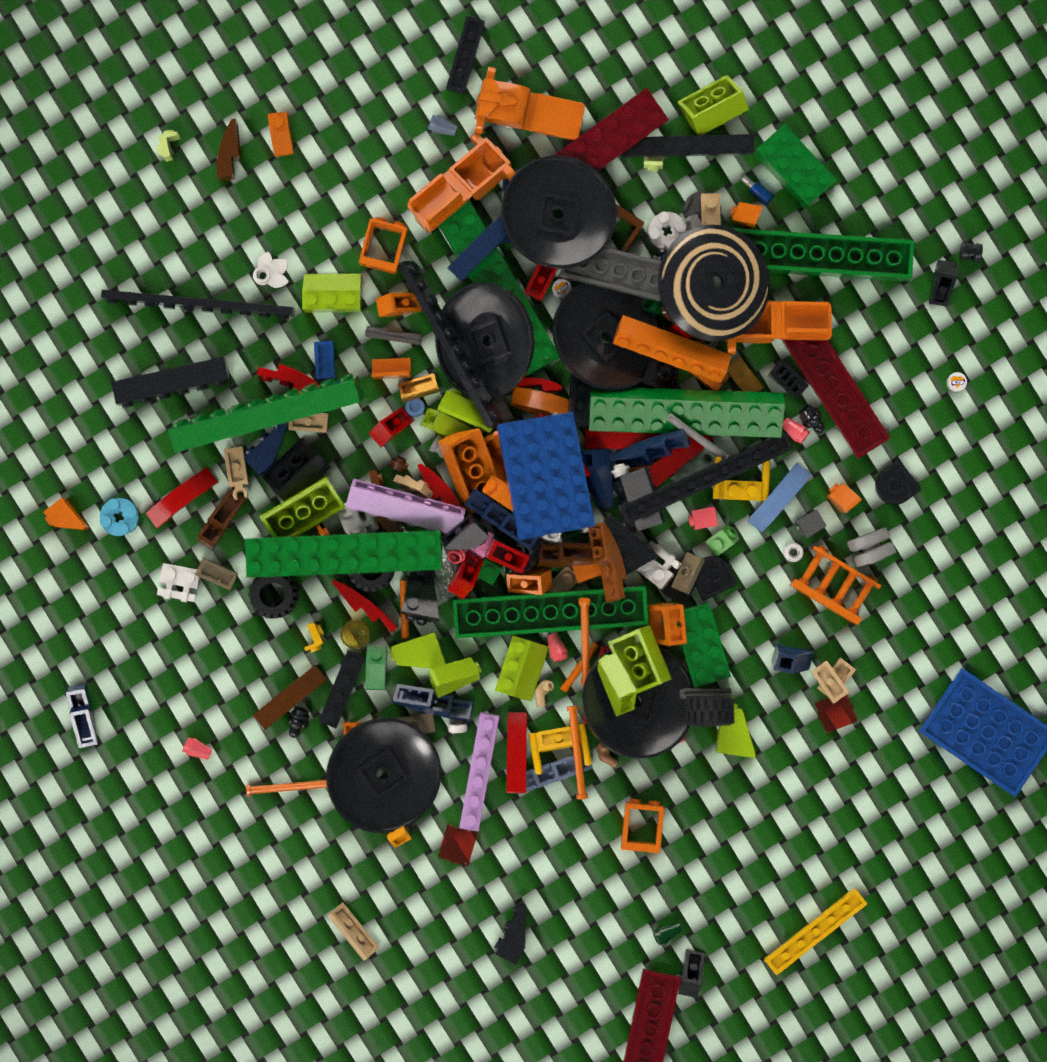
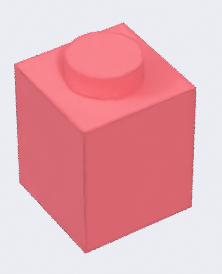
(703, 518)

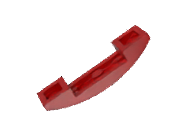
(547, 385)
(613, 440)
(181, 497)

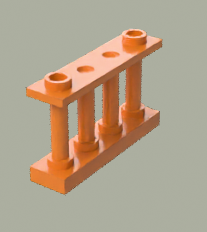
(819, 593)

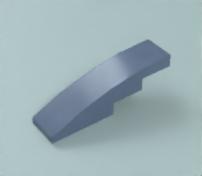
(553, 772)

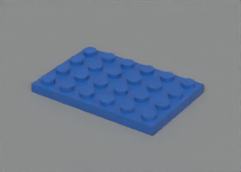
(545, 475)
(987, 732)

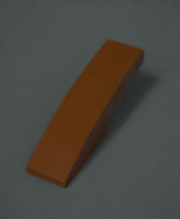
(289, 697)

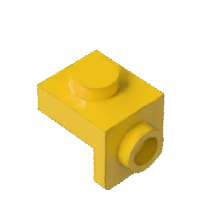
(316, 632)

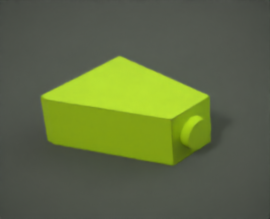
(442, 423)
(418, 652)
(454, 676)
(617, 684)
(735, 738)

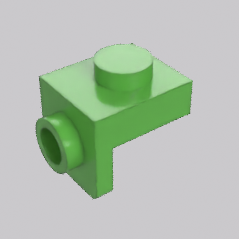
(723, 540)

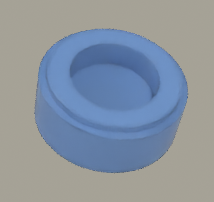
(415, 407)

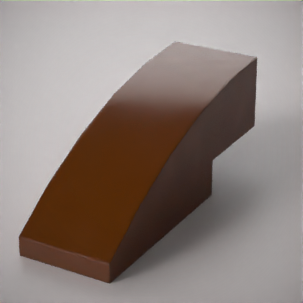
(228, 152)
(220, 520)
(565, 555)

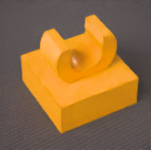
(399, 837)

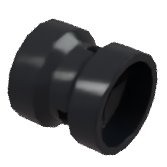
(970, 251)

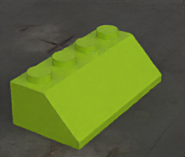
(303, 510)

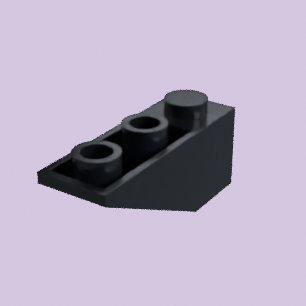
(513, 941)

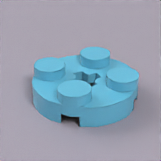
(108, 519)

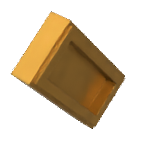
(743, 376)
(418, 387)

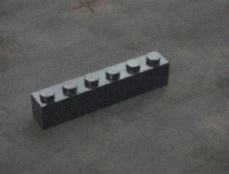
(171, 381)

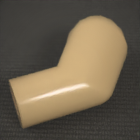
(541, 690)

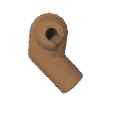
(604, 755)

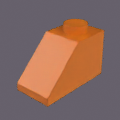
(280, 133)
(745, 215)
(397, 304)
(498, 492)
(843, 497)
(63, 515)
(534, 581)

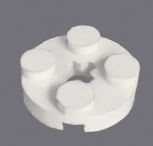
(665, 220)

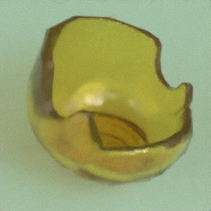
(355, 634)

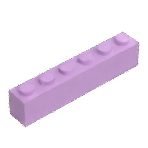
(403, 507)
(479, 771)

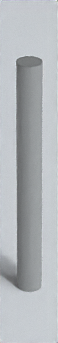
(696, 436)

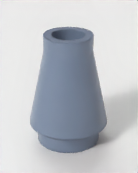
(441, 126)

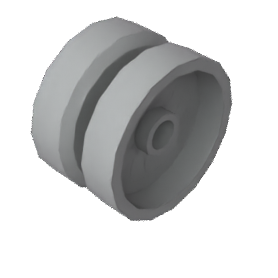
(871, 547)

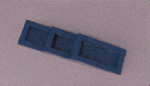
(478, 250)
(644, 451)
(496, 515)
(428, 702)

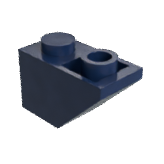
(791, 659)

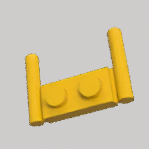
(744, 489)
(555, 740)

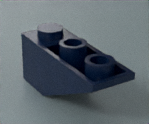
(266, 453)
(600, 480)

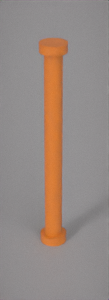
(584, 603)
(577, 752)
(285, 787)

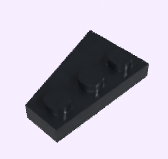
(632, 549)
(420, 596)

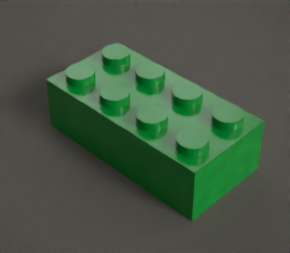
(794, 166)
(703, 649)

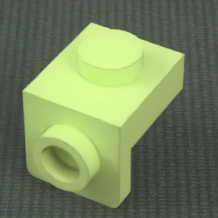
(164, 148)
(653, 164)

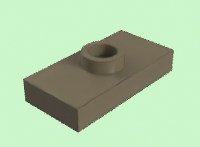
(687, 573)
(216, 574)
(424, 722)

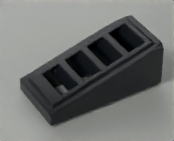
(787, 369)

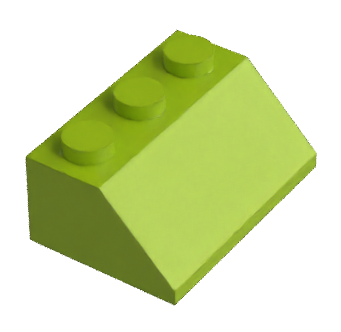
(713, 105)
(332, 293)
(463, 410)
(641, 658)
(522, 668)

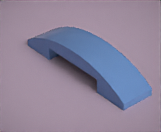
(779, 497)

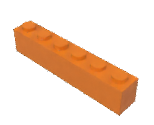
(671, 349)

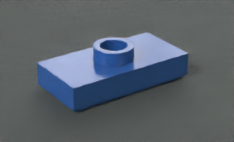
(324, 360)

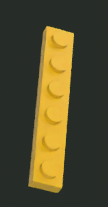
(815, 931)

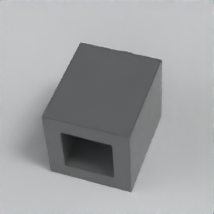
(809, 524)

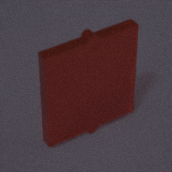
(835, 714)
(457, 845)

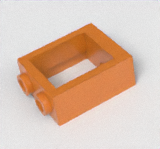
(380, 265)
(669, 632)
(638, 845)

